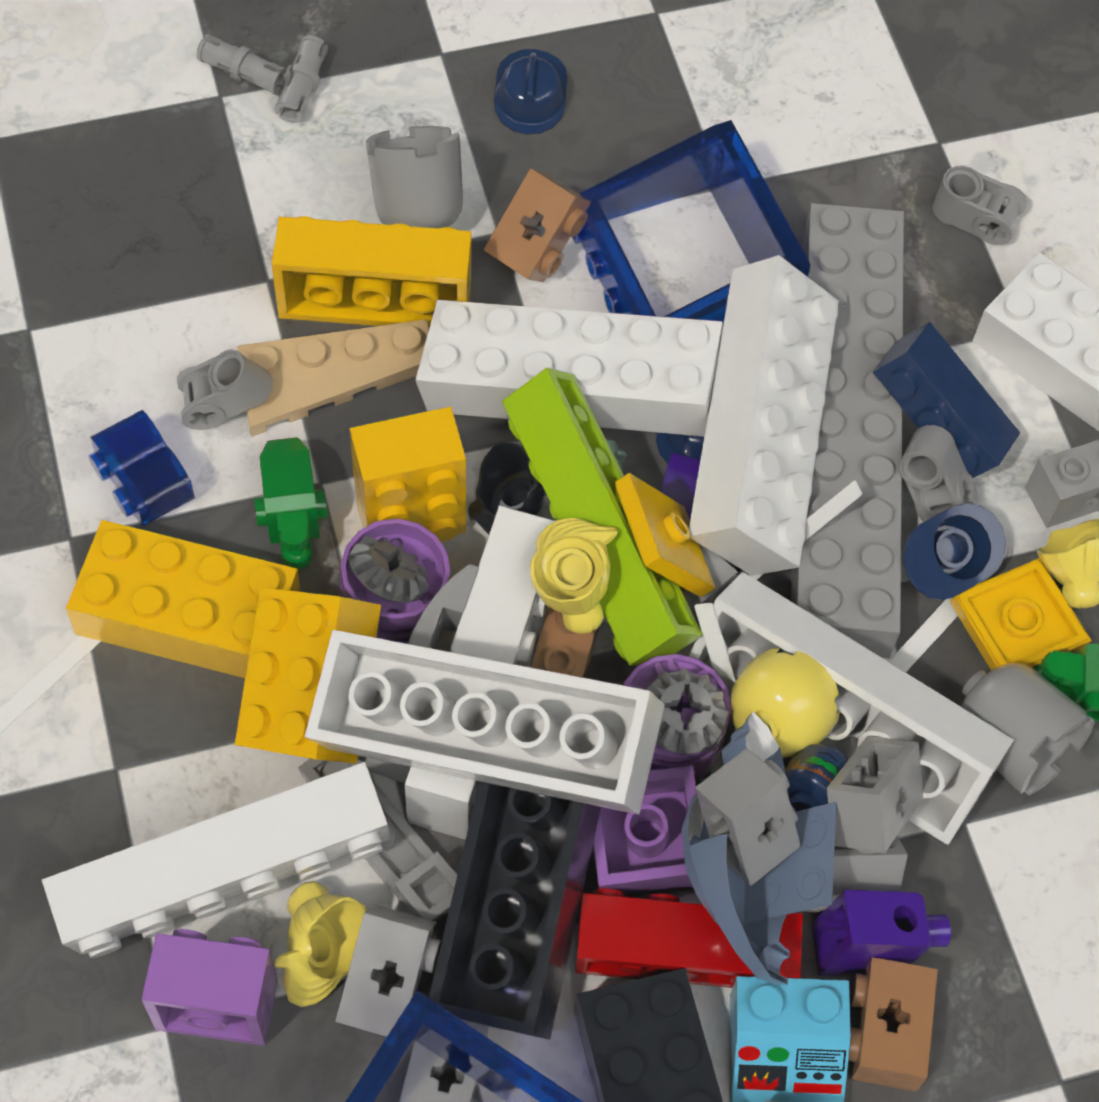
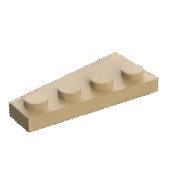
(332, 368)

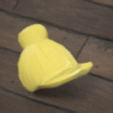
(1074, 562)
(573, 571)
(318, 943)

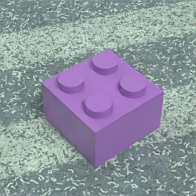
(647, 849)
(210, 987)

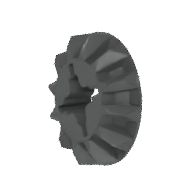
(371, 563)

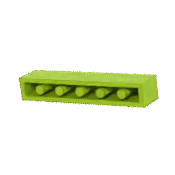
(580, 479)

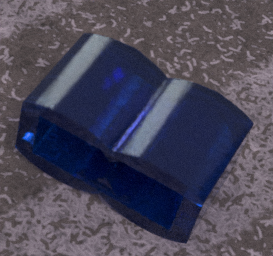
(141, 467)

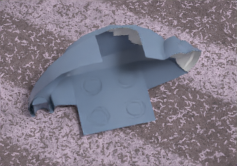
(801, 882)

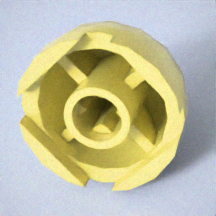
(790, 696)

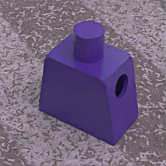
(877, 926)

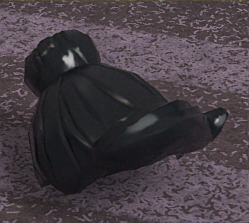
(505, 483)

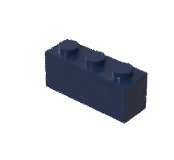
(943, 392)

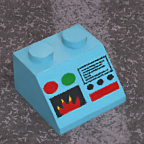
(789, 1040)

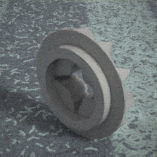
(703, 727)

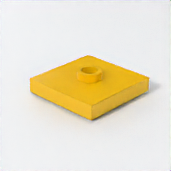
(664, 535)
(1019, 617)

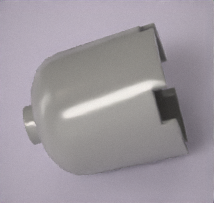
(417, 177)
(1032, 714)

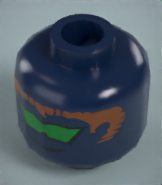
(811, 773)

